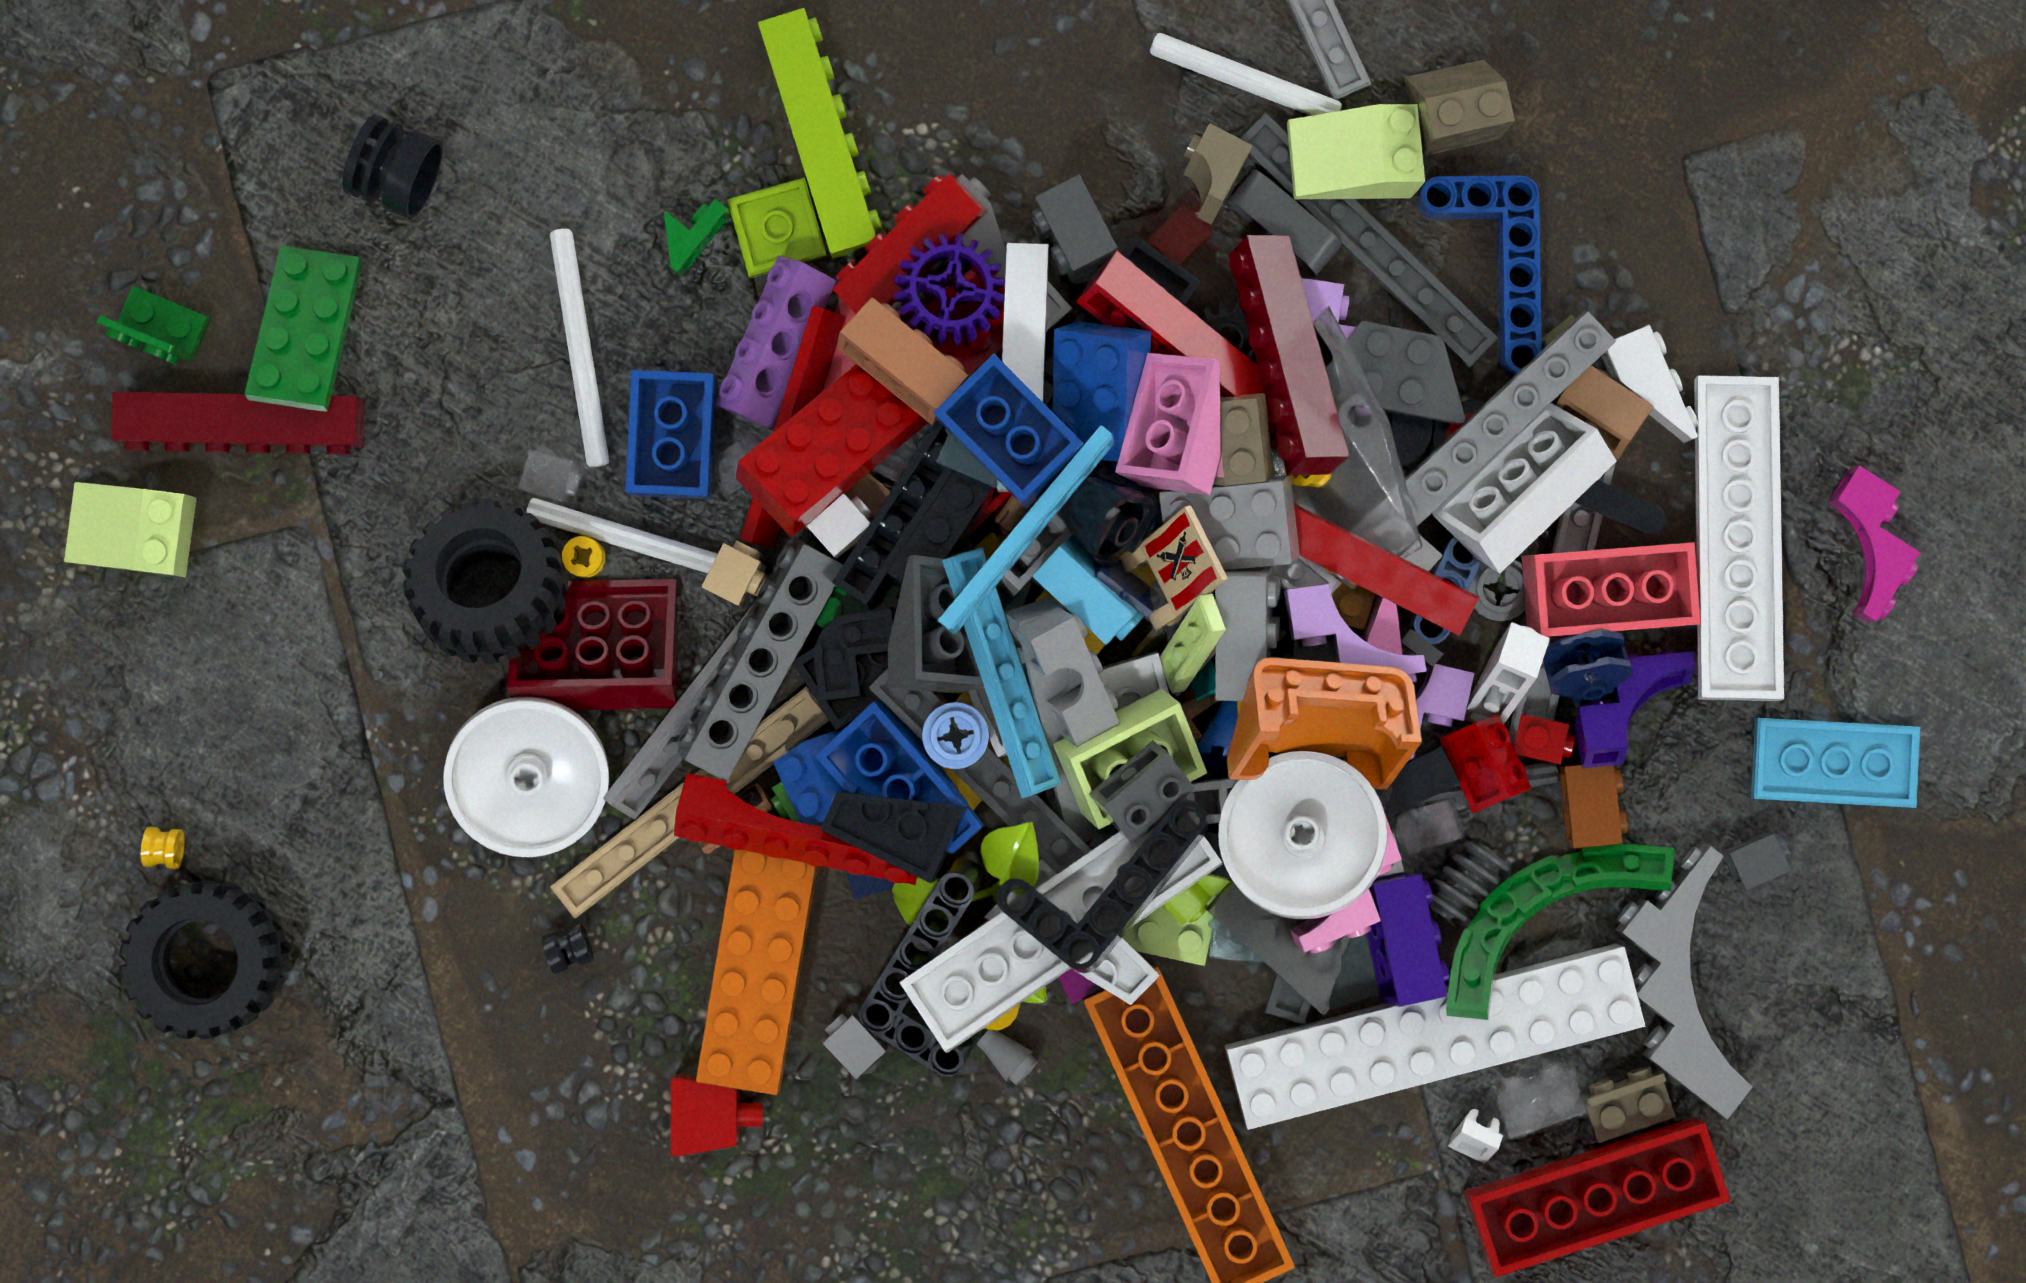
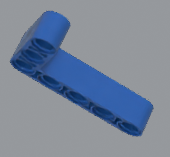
(1508, 255)

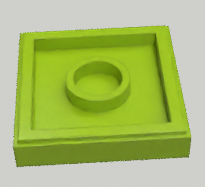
(775, 224)

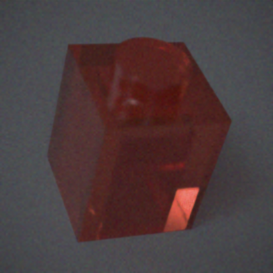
(1181, 236)

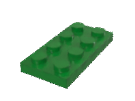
(303, 328)

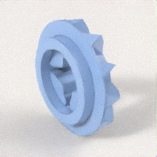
(972, 746)

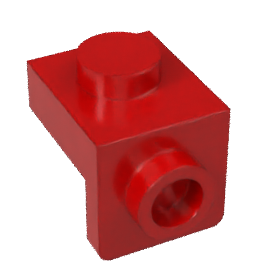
(1544, 739)

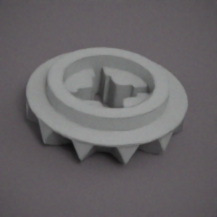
(1510, 604)

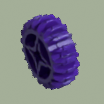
(968, 291)

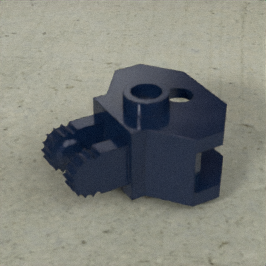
(1587, 665)

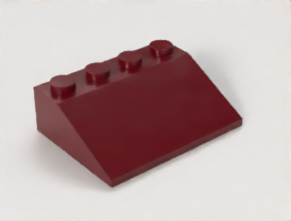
(607, 650)

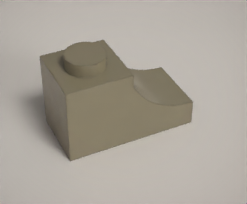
(1214, 167)

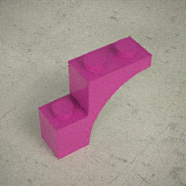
(1888, 560)

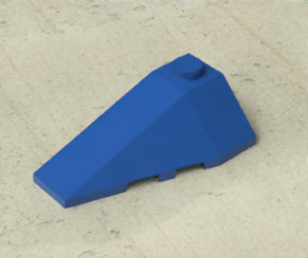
(887, 759)

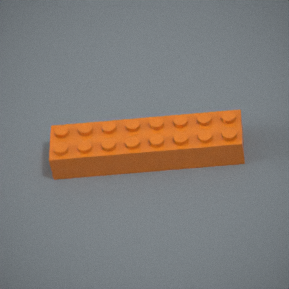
(1190, 1135)

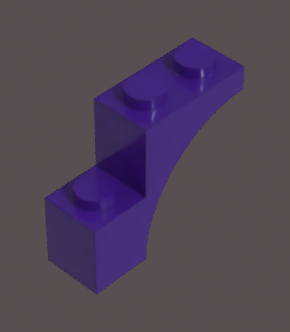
(1603, 726)

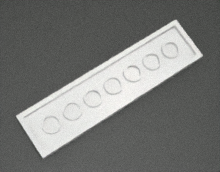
(1739, 538)
(1006, 964)

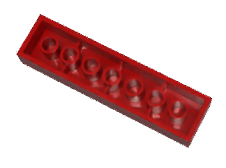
(848, 430)

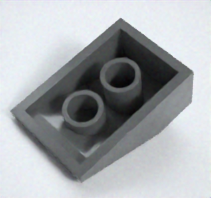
(920, 648)

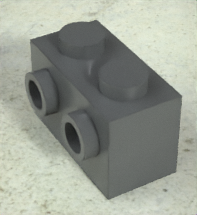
(1142, 791)

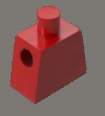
(708, 1116)

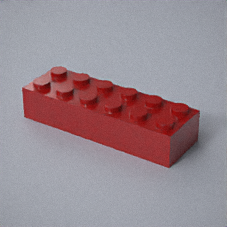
(1596, 1196)

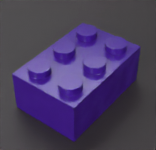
(1405, 942)

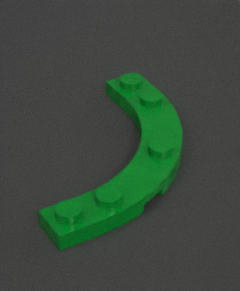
(1533, 890)

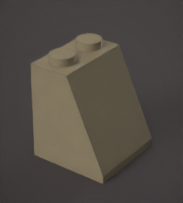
(1460, 106)

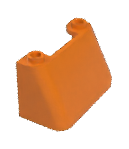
(1328, 709)

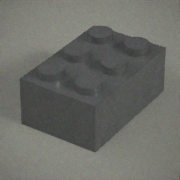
(1073, 229)

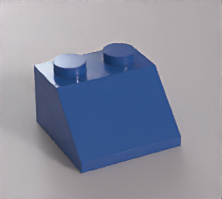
(807, 780)

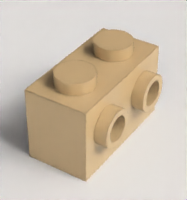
(736, 574)

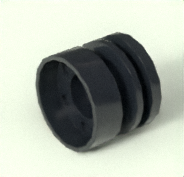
(392, 166)

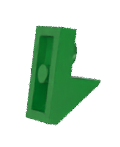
(687, 244)

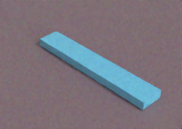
(1027, 530)
(1005, 682)

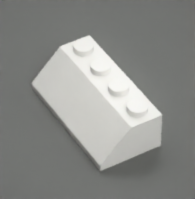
(1525, 487)

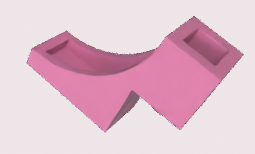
(1355, 920)

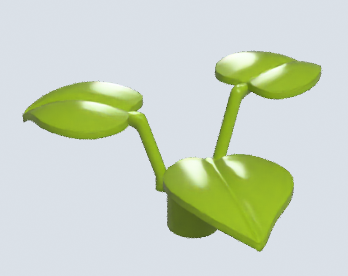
(1006, 855)

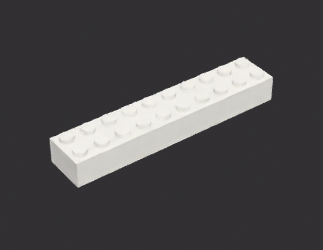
(1418, 1044)

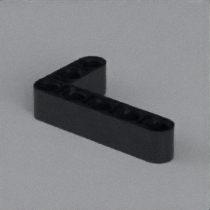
(1113, 896)
(907, 959)

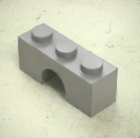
(1085, 704)

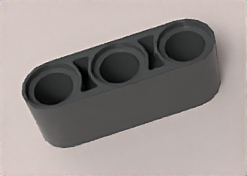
(1278, 214)

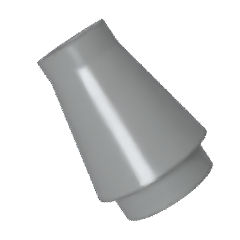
(1008, 1056)

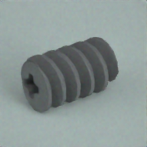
(1465, 881)

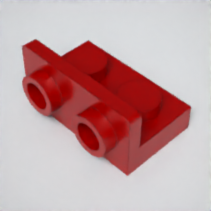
(1485, 763)

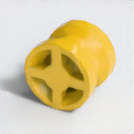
(593, 559)
(162, 848)

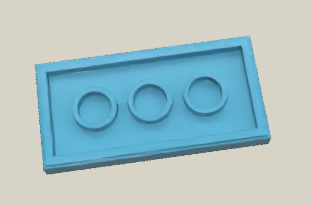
(1835, 762)

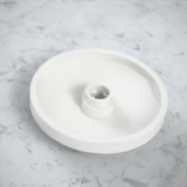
(526, 776)
(1303, 835)

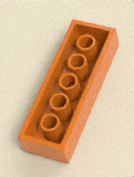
(756, 973)

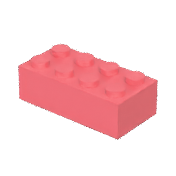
(1611, 589)

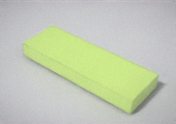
(1192, 643)

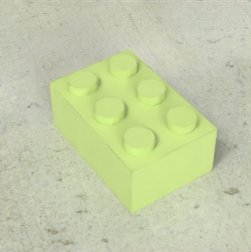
(1148, 719)

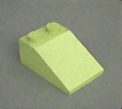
(1357, 153)
(130, 529)

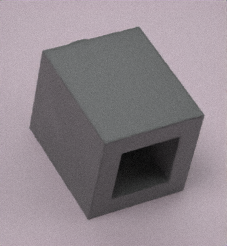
(1757, 860)

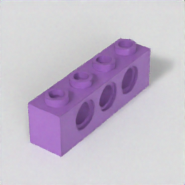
(773, 362)

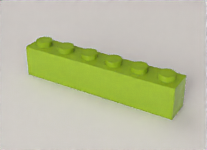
(818, 132)

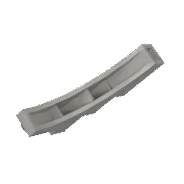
(1665, 986)

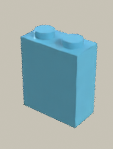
(1072, 581)

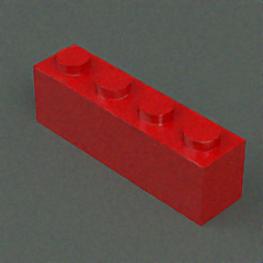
(944, 209)

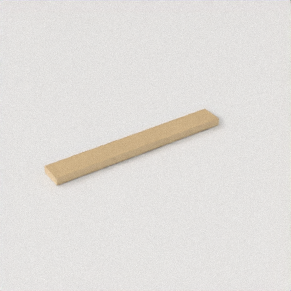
(655, 828)

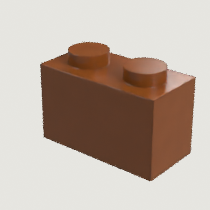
(1592, 805)

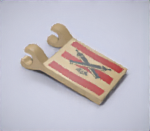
(1181, 563)

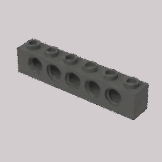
(722, 753)

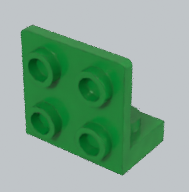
(162, 325)

